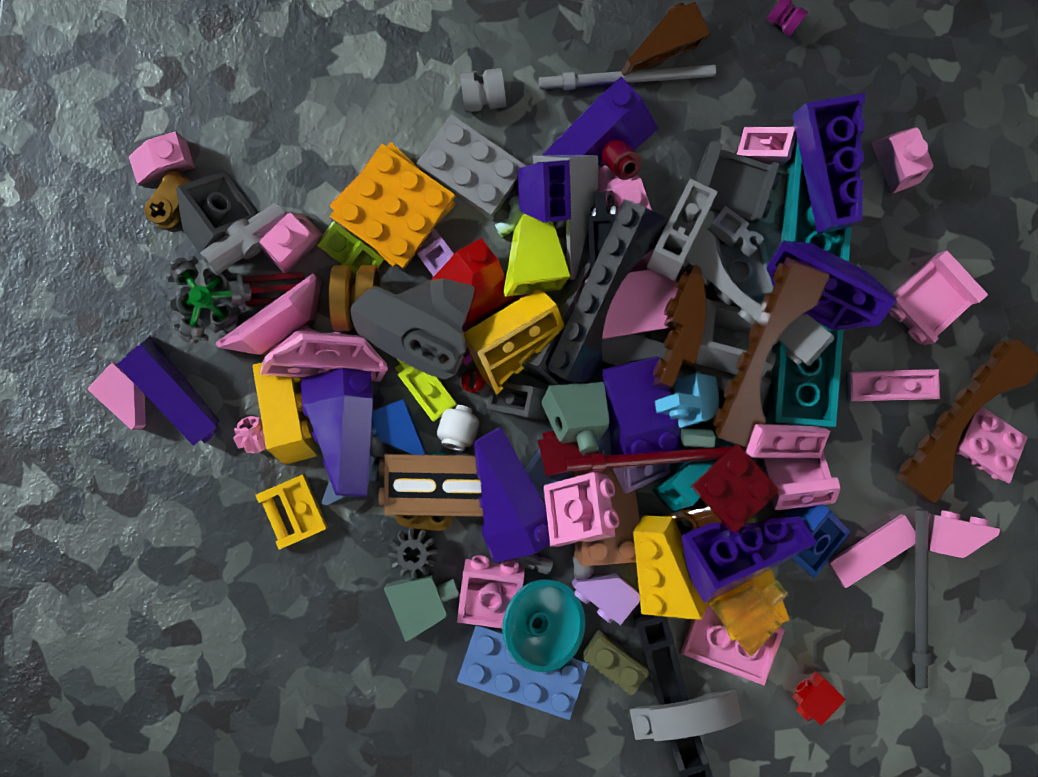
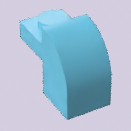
(693, 402)

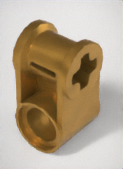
(166, 199)

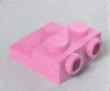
(580, 509)
(488, 590)

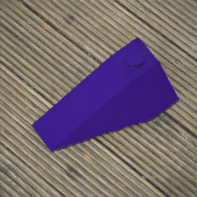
(612, 116)
(510, 503)

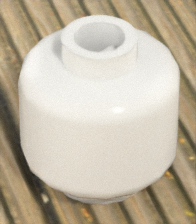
(458, 428)

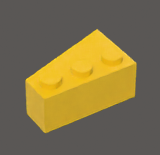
(283, 419)
(663, 571)

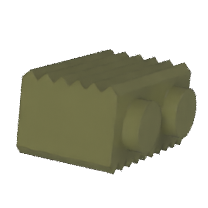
(615, 662)

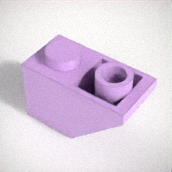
(610, 594)

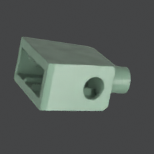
(578, 413)
(420, 602)

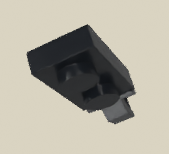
(600, 222)

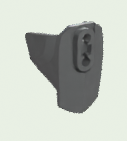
(418, 324)

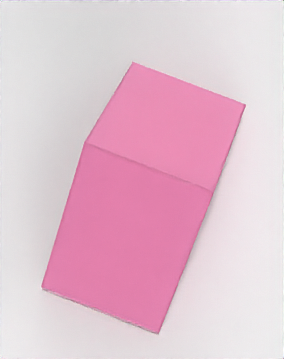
(767, 144)

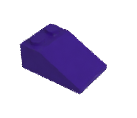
(632, 410)

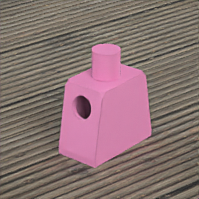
(903, 158)
(290, 240)

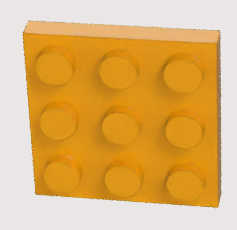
(392, 206)

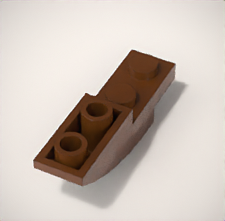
(687, 318)

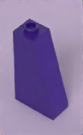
(169, 391)

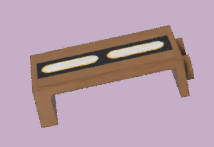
(429, 485)

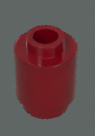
(621, 159)

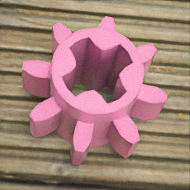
(250, 435)

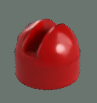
(479, 382)

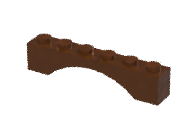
(795, 292)
(933, 465)

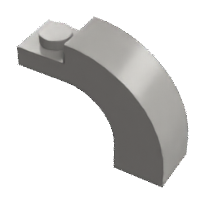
(686, 718)

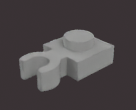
(732, 229)

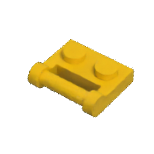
(300, 507)

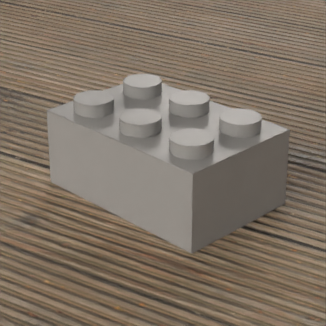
(471, 167)

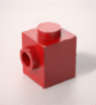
(817, 699)

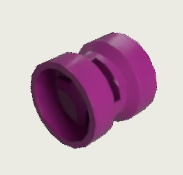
(780, 13)

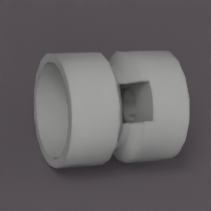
(483, 90)

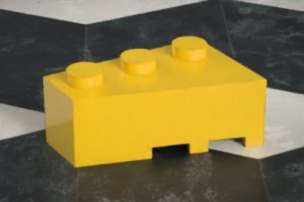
(512, 336)

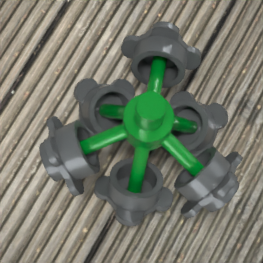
(195, 298)

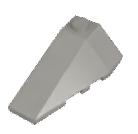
(583, 184)

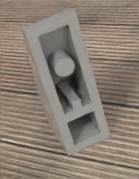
(682, 229)

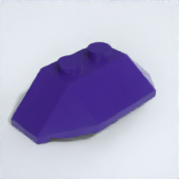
(850, 295)

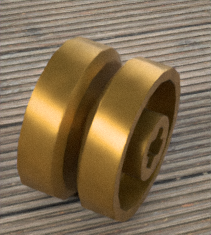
(346, 289)

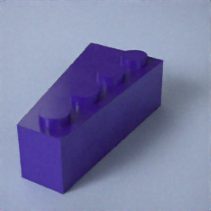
(832, 159)

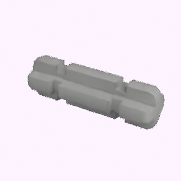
(543, 563)

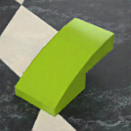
(347, 248)

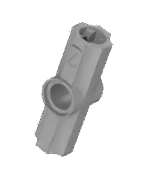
(241, 239)

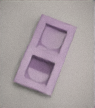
(434, 252)

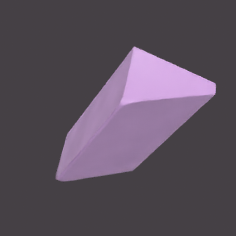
(634, 477)

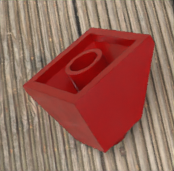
(481, 269)

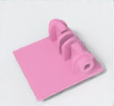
(992, 445)

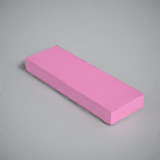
(893, 385)
(787, 441)
(873, 551)

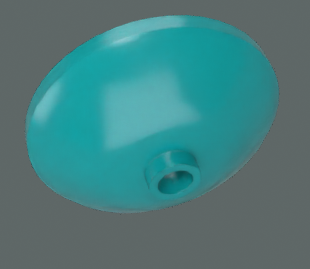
(557, 629)

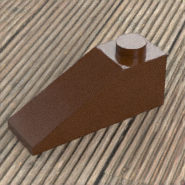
(676, 33)

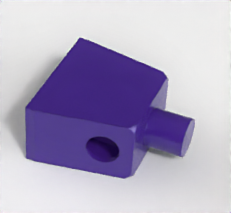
(545, 190)

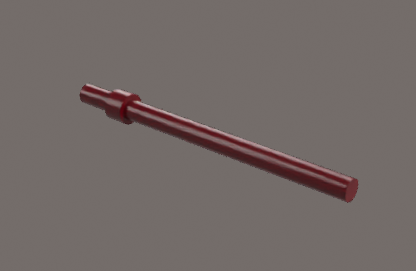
(598, 462)

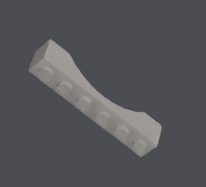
(802, 337)

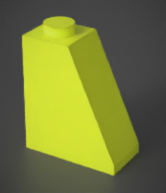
(535, 259)

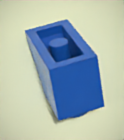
(397, 427)

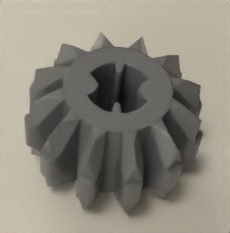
(412, 563)

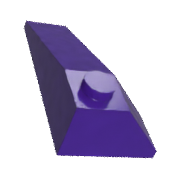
(341, 417)
(725, 560)

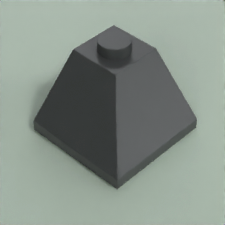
(210, 208)

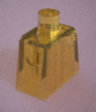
(750, 613)

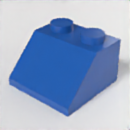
(826, 530)

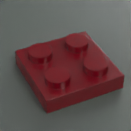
(734, 488)

